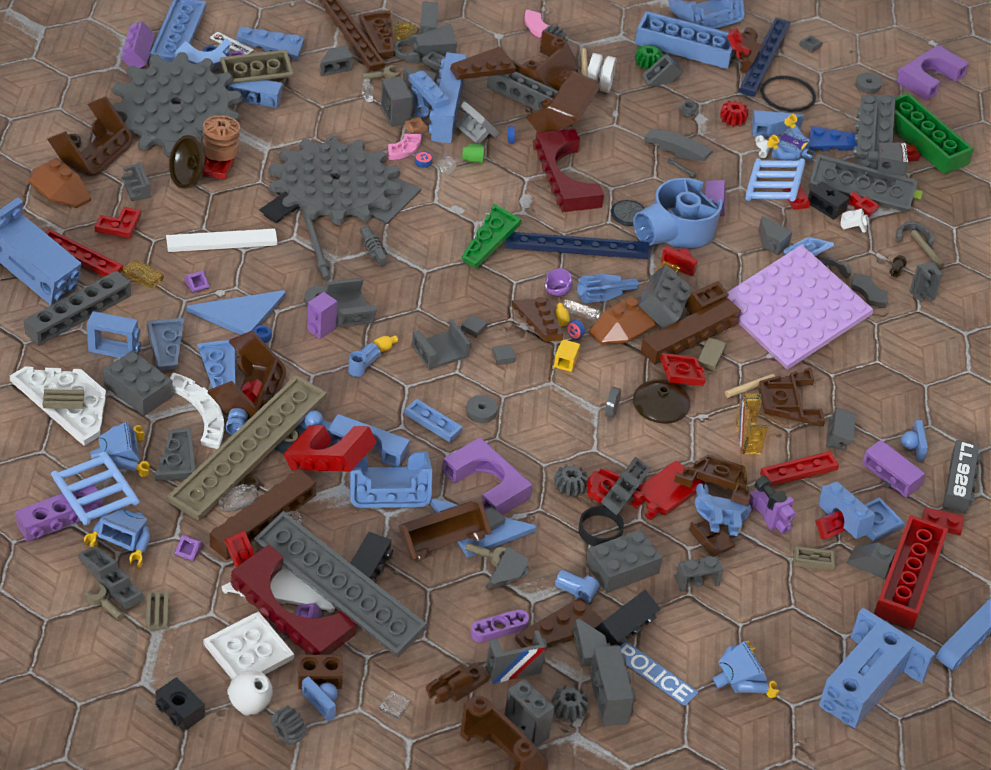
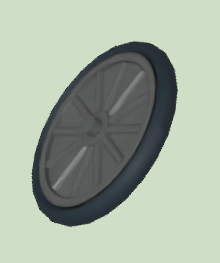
(625, 211)

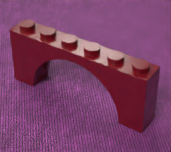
(569, 193)
(313, 635)

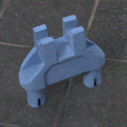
(720, 510)

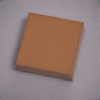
(416, 126)

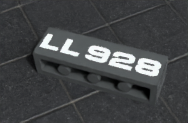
(961, 476)

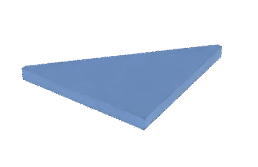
(239, 313)
(505, 533)

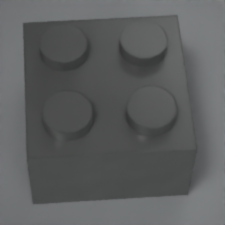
(396, 101)

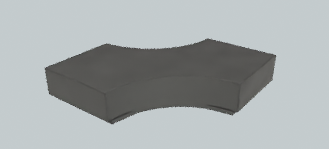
(864, 285)

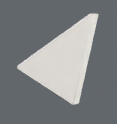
(290, 589)

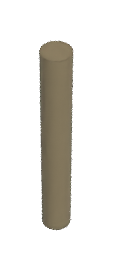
(927, 249)

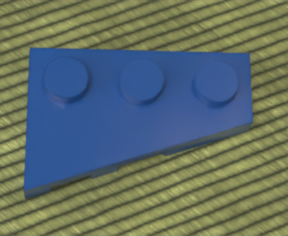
(827, 138)

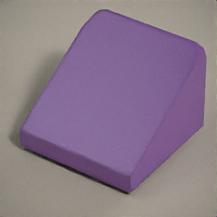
(196, 281)
(188, 548)
(309, 611)

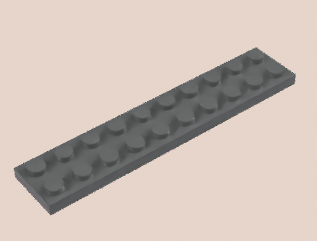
(343, 584)

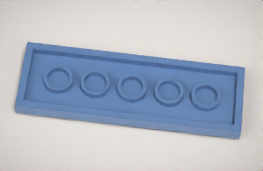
(178, 27)

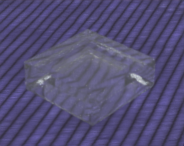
(367, 90)
(395, 705)

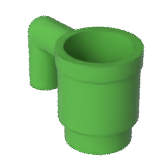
(473, 153)

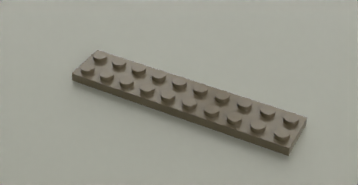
(246, 448)

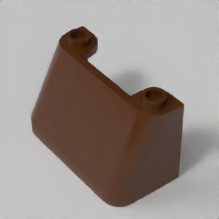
(486, 721)

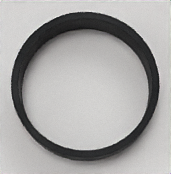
(599, 511)

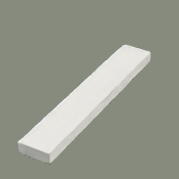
(221, 240)

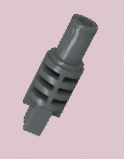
(373, 245)

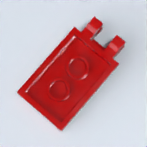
(663, 492)

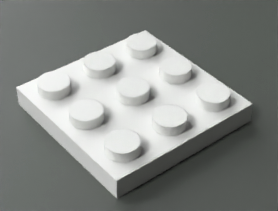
(248, 646)

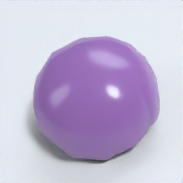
(558, 282)

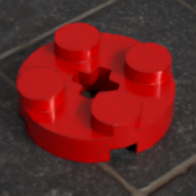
(597, 481)

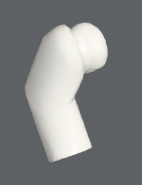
(762, 145)

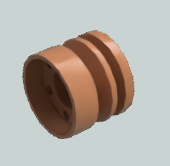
(221, 138)

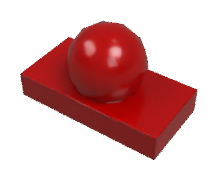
(680, 258)

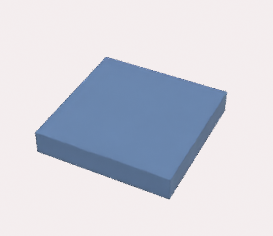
(885, 520)

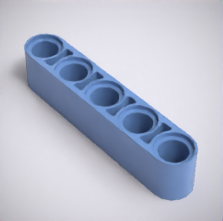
(966, 638)

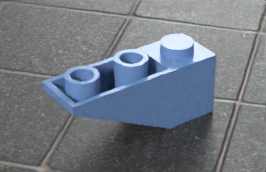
(261, 93)
(771, 123)

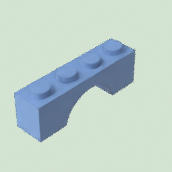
(390, 446)

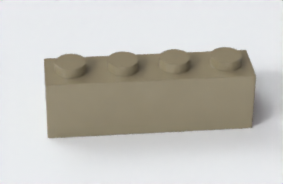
(257, 66)

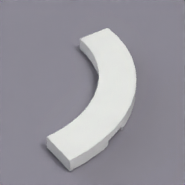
(207, 407)

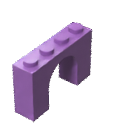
(936, 59)
(480, 457)

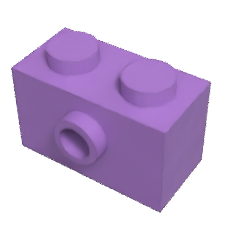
(321, 315)

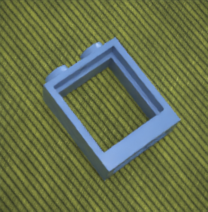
(115, 324)

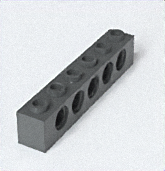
(521, 89)
(77, 308)

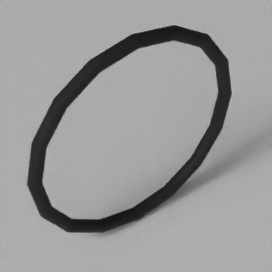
(784, 108)

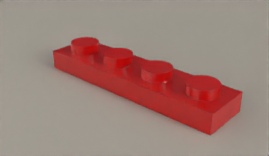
(800, 468)

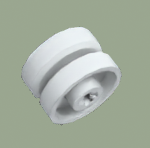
(602, 72)

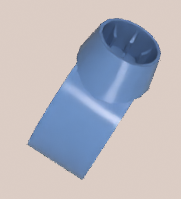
(687, 224)

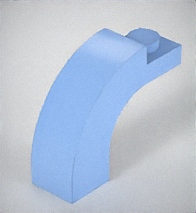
(196, 56)

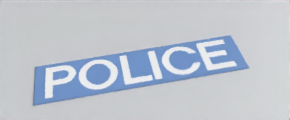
(657, 674)

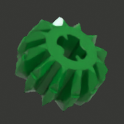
(647, 56)

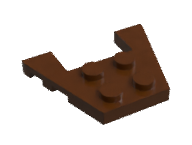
(783, 400)
(719, 472)

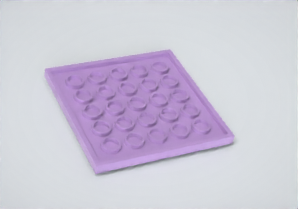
(797, 306)

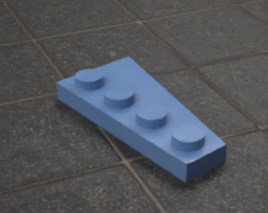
(271, 41)
(219, 361)

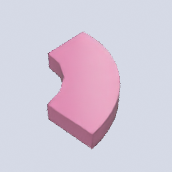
(534, 22)
(405, 147)

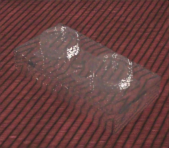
(574, 307)

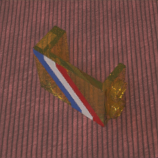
(750, 435)

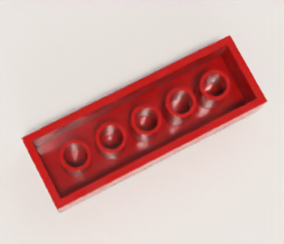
(911, 572)

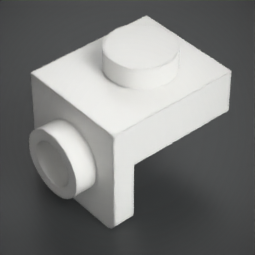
(855, 218)

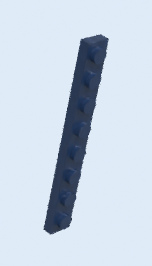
(764, 57)
(578, 245)

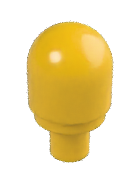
(562, 315)
(385, 342)

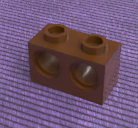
(705, 297)
(321, 669)

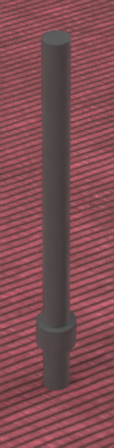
(322, 264)

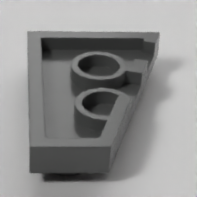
(178, 456)

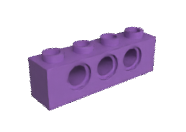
(52, 514)

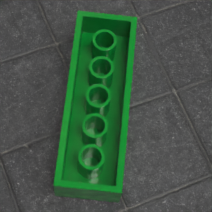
(930, 135)

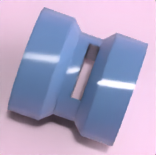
(236, 419)

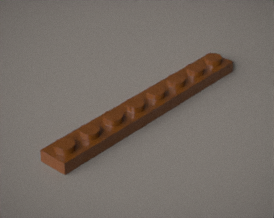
(353, 34)

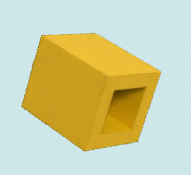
(567, 355)

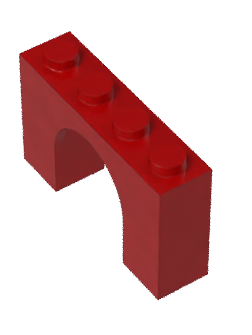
(311, 449)

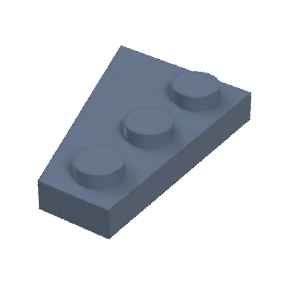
(165, 342)

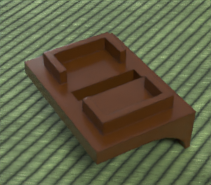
(715, 545)

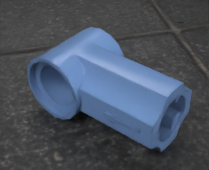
(420, 104)
(362, 359)
(580, 587)

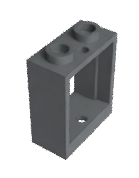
(536, 728)

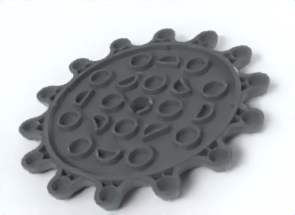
(150, 96)
(358, 185)

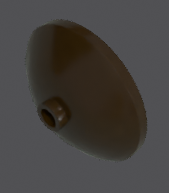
(187, 161)
(661, 401)

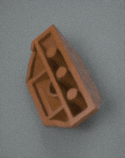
(59, 183)
(622, 323)

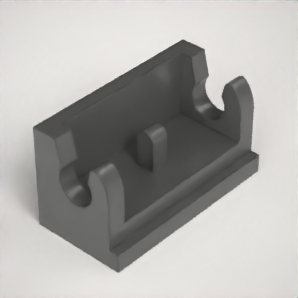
(136, 182)
(926, 281)
(840, 429)

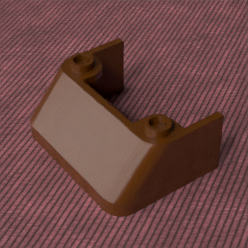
(559, 59)
(568, 105)
(110, 140)
(256, 363)
(445, 528)

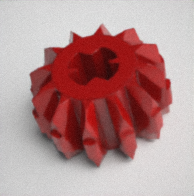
(734, 113)

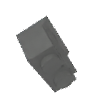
(696, 568)

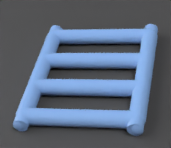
(753, 183)
(77, 504)

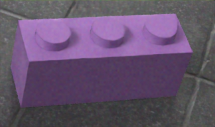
(137, 45)
(893, 468)

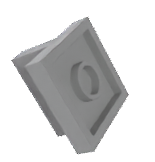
(475, 125)

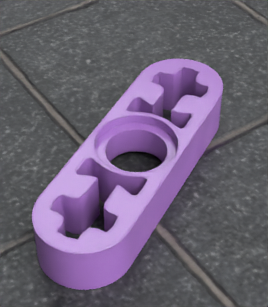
(493, 632)

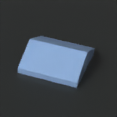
(813, 245)

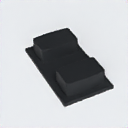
(276, 210)

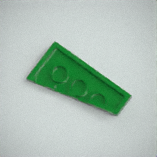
(490, 236)

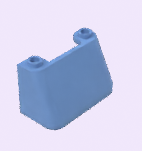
(709, 13)
(392, 485)

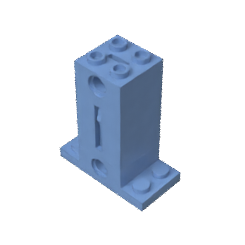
(35, 255)
(872, 668)

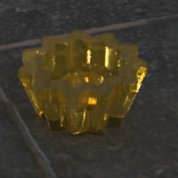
(404, 30)

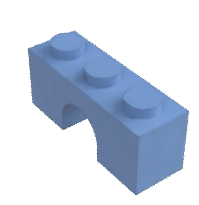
(857, 517)

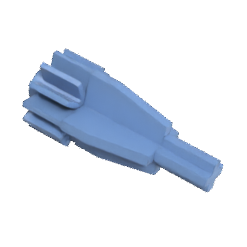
(603, 287)

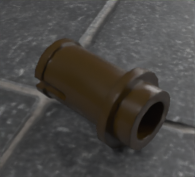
(899, 263)

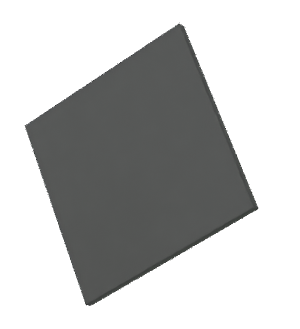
(398, 201)

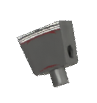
(890, 158)

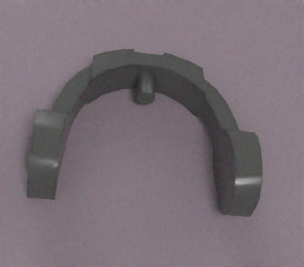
(411, 57)
(915, 226)
(844, 269)

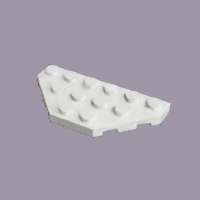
(80, 423)

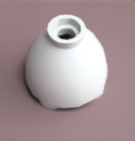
(246, 696)

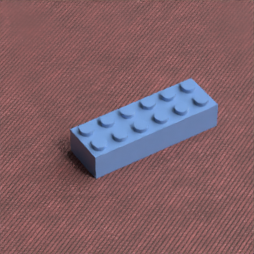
(685, 39)
(444, 117)

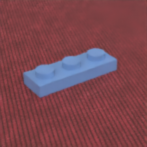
(428, 89)
(433, 420)

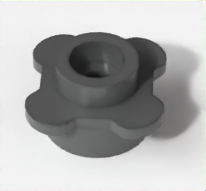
(689, 108)

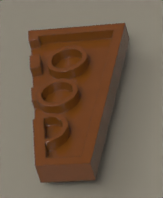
(559, 624)

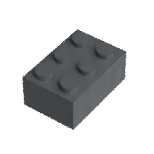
(665, 296)
(138, 383)
(623, 561)
(612, 685)

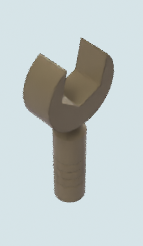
(387, 73)
(486, 552)
(100, 598)

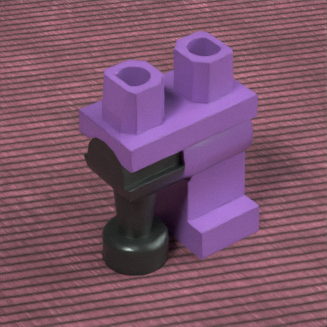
(773, 505)

